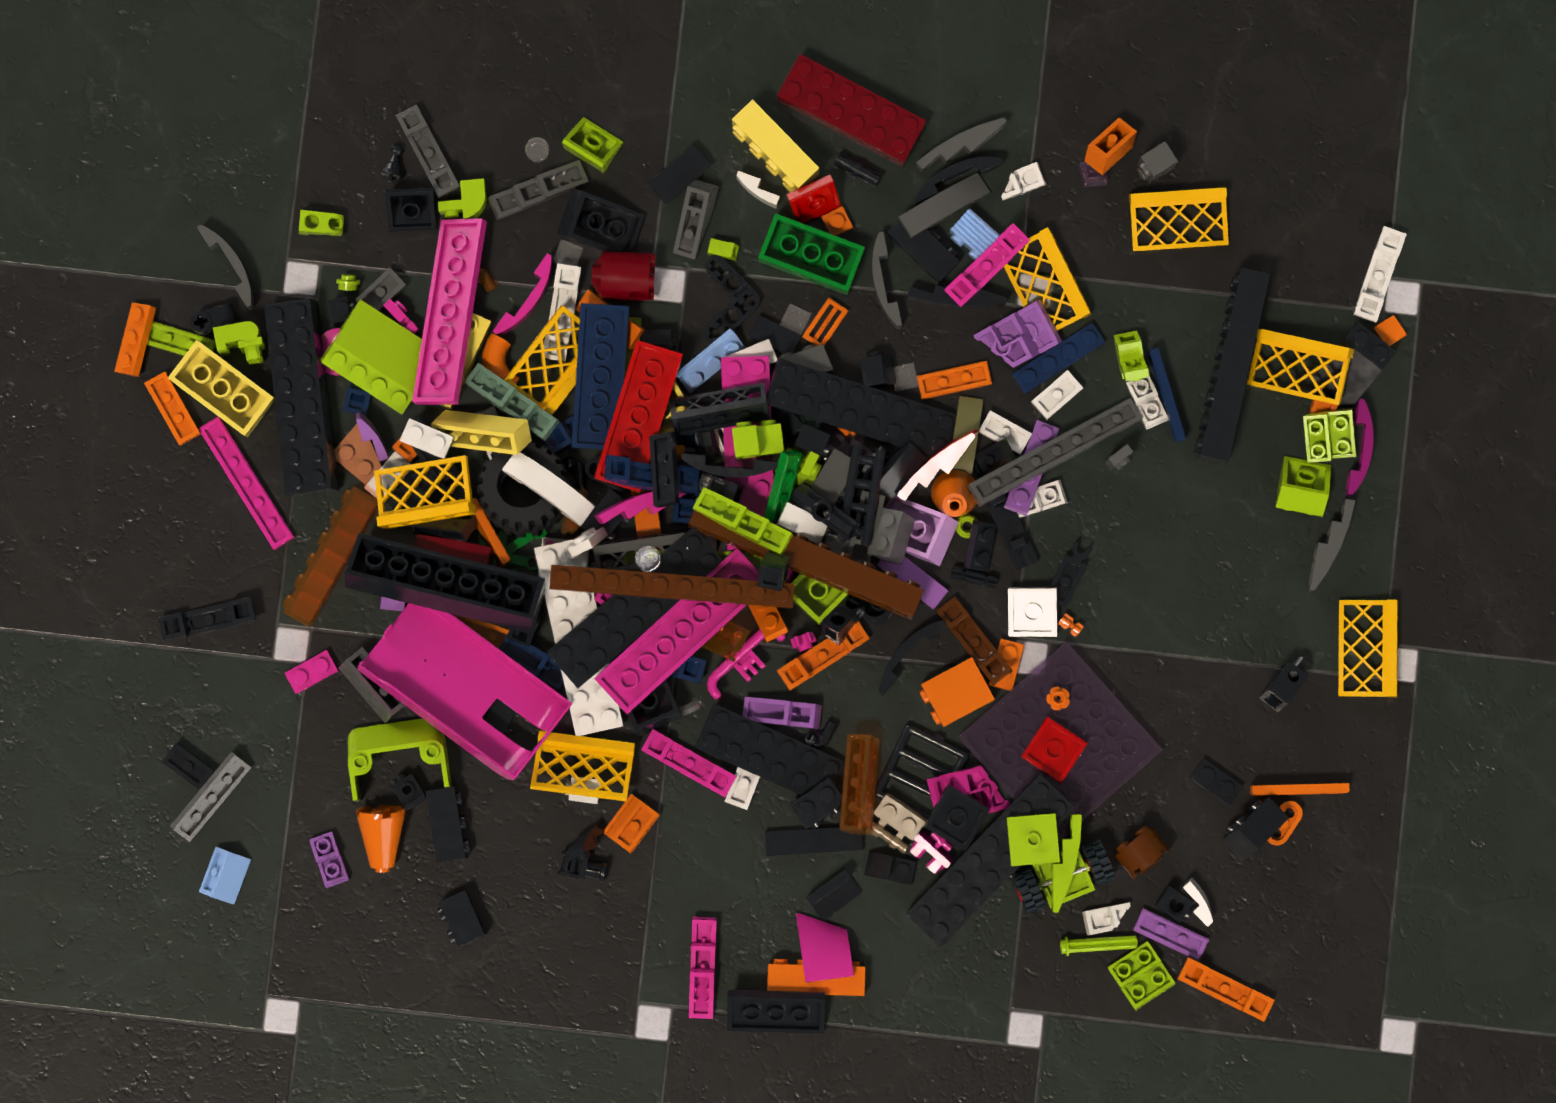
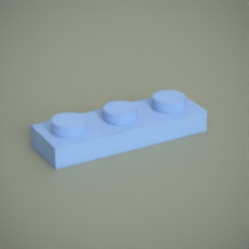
(709, 361)

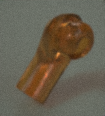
(486, 280)

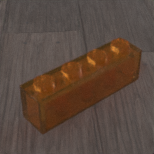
(859, 784)

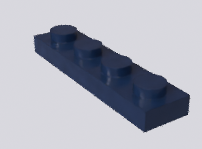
(1058, 358)

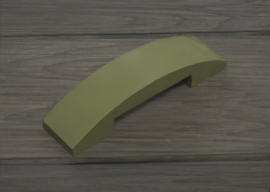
(967, 419)

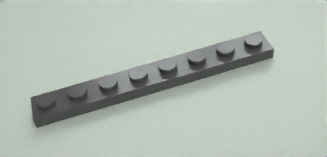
(1054, 452)

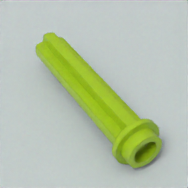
(1097, 944)

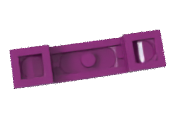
(1361, 418)

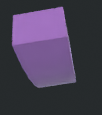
(782, 712)

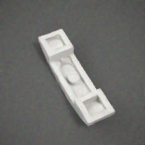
(1379, 274)
(565, 293)
(549, 487)

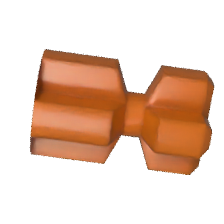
(1067, 622)

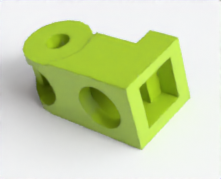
(320, 223)

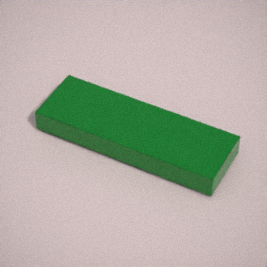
(783, 484)

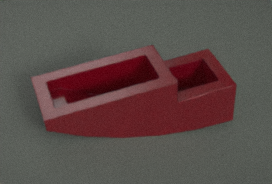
(455, 548)

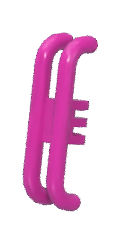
(743, 662)

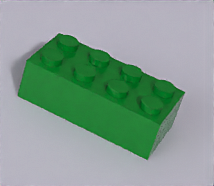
(811, 254)

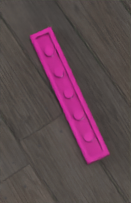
(246, 483)

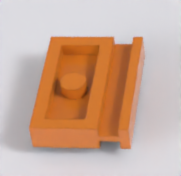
(631, 823)

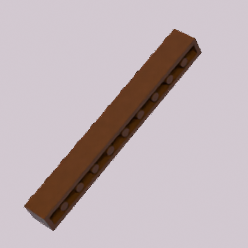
(828, 568)
(668, 586)

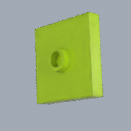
(1033, 839)

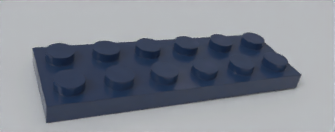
(598, 372)

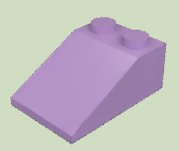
(930, 531)

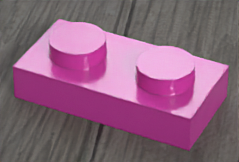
(311, 672)

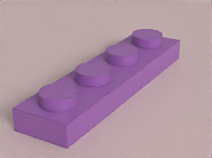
(1021, 497)

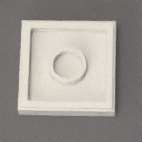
(1032, 611)

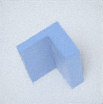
(224, 875)

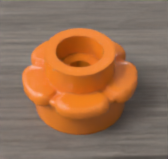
(1051, 698)

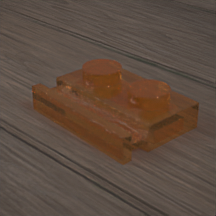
(727, 641)

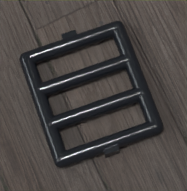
(900, 751)

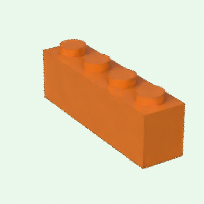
(792, 978)

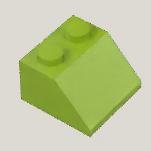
(1303, 486)

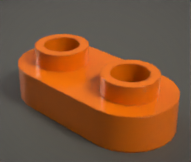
(1289, 826)

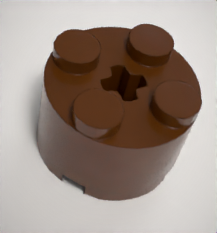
(1141, 852)

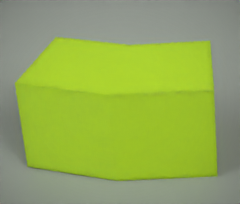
(724, 249)

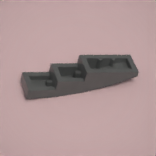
(968, 140)
(538, 190)
(944, 205)
(1326, 553)

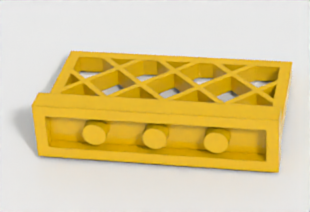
(1178, 197)
(1063, 273)
(1303, 345)
(567, 378)
(426, 513)
(1389, 651)
(588, 748)

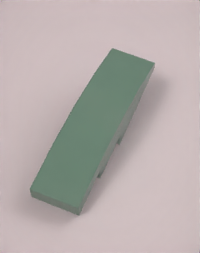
(511, 401)

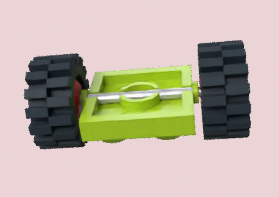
(1096, 862)

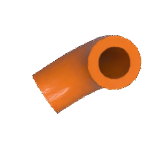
(495, 357)

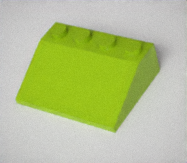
(376, 356)

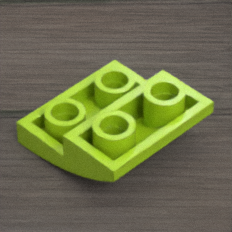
(1329, 435)
(1141, 975)

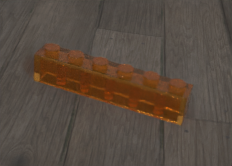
(331, 557)

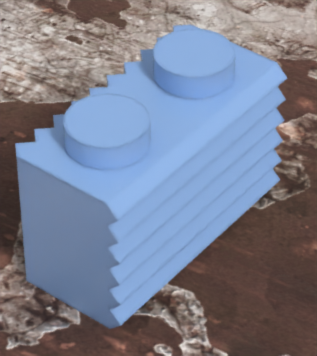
(973, 234)

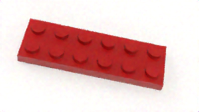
(640, 405)

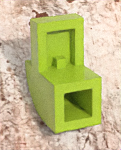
(472, 202)
(1130, 356)
(807, 469)

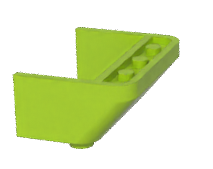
(391, 737)

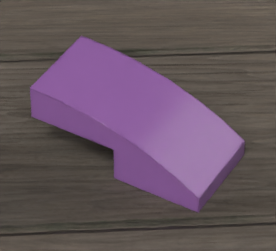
(369, 432)

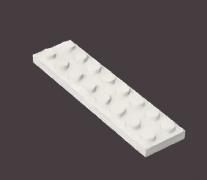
(591, 706)

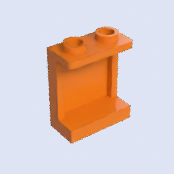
(956, 692)

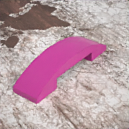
(987, 265)
(509, 322)
(688, 763)

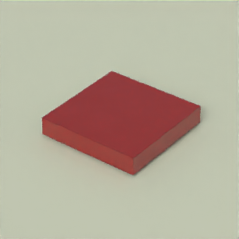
(814, 200)
(1054, 750)

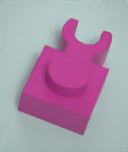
(397, 311)
(803, 641)

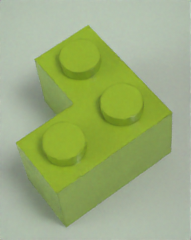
(757, 441)

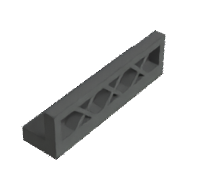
(633, 543)

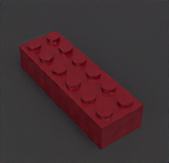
(851, 110)

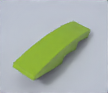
(742, 521)
(1063, 871)

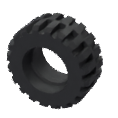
(511, 518)

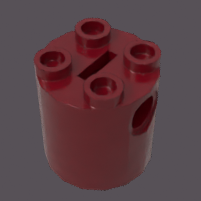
(624, 276)

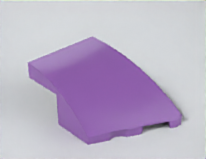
(1021, 335)

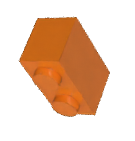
(1110, 146)

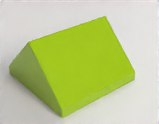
(592, 144)

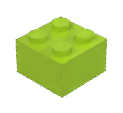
(815, 597)

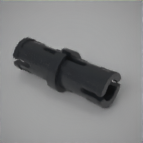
(858, 169)

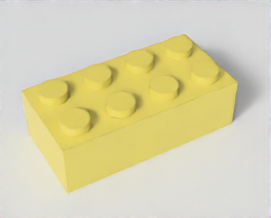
(774, 147)
(221, 388)

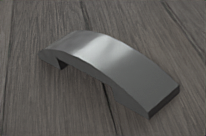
(427, 151)
(245, 288)
(890, 309)

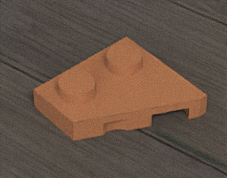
(358, 456)

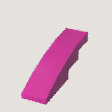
(630, 507)
(702, 967)

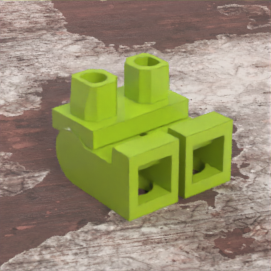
(242, 335)

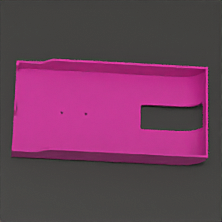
(473, 680)

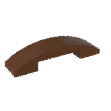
(974, 640)

